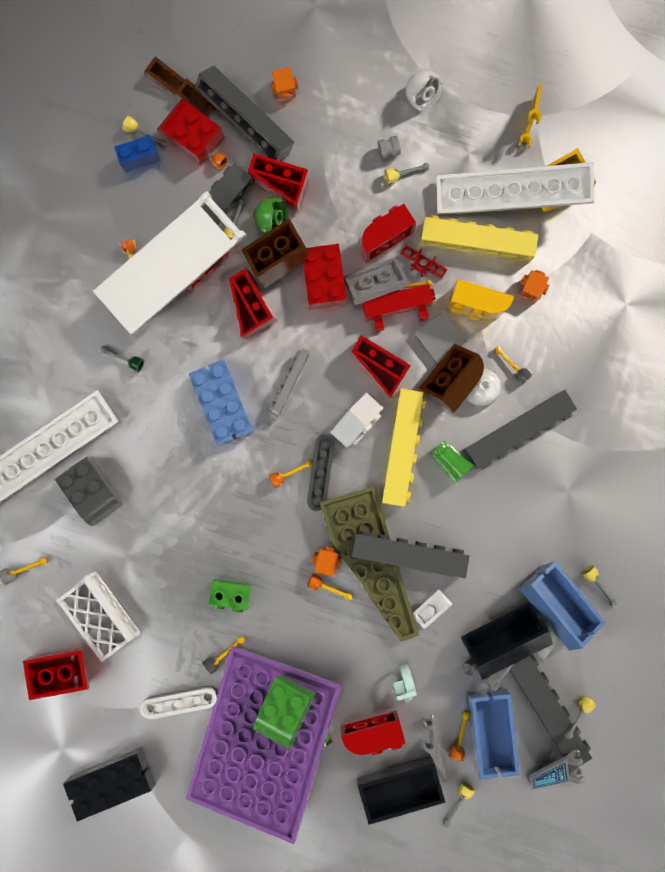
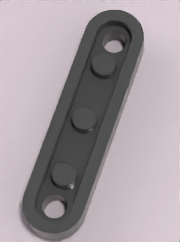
(320, 471)

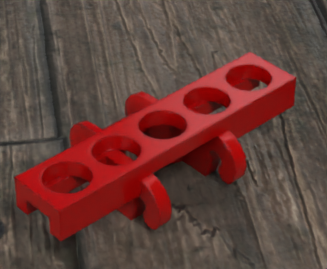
(416, 261)

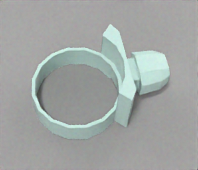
(405, 689)

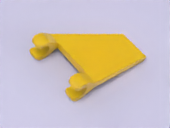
(533, 114)

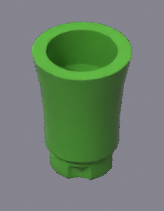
(452, 461)

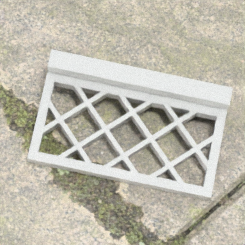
(108, 604)

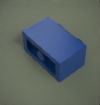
(137, 153)

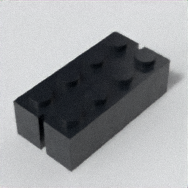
(506, 640)
(109, 784)
(400, 790)

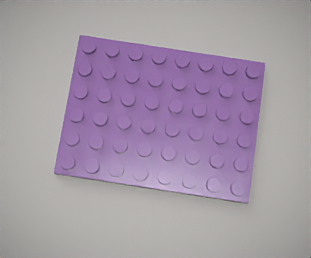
(249, 773)

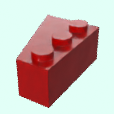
(280, 179)
(251, 305)
(381, 364)

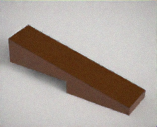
(176, 85)

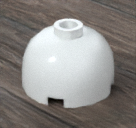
(424, 89)
(486, 390)

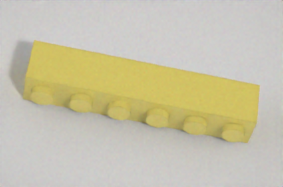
(479, 238)
(402, 447)

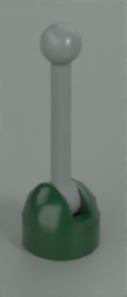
(135, 363)

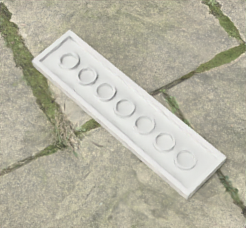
(516, 189)
(54, 443)

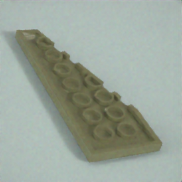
(381, 581)

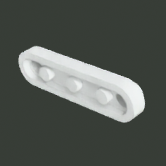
(178, 703)

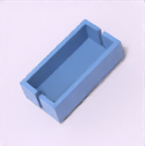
(221, 402)
(562, 606)
(493, 734)

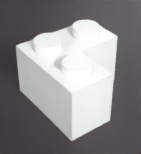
(357, 420)

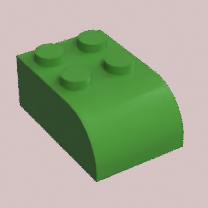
(284, 711)

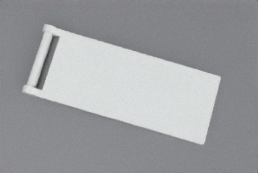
(167, 264)

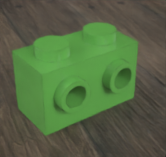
(230, 595)

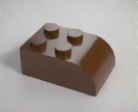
(276, 253)
(453, 377)

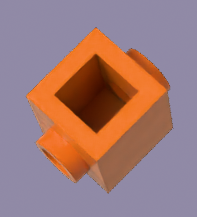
(284, 84)
(534, 285)
(326, 561)

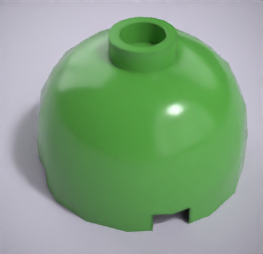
(270, 214)

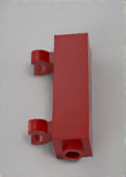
(398, 303)

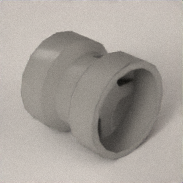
(389, 147)

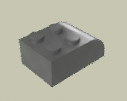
(89, 491)

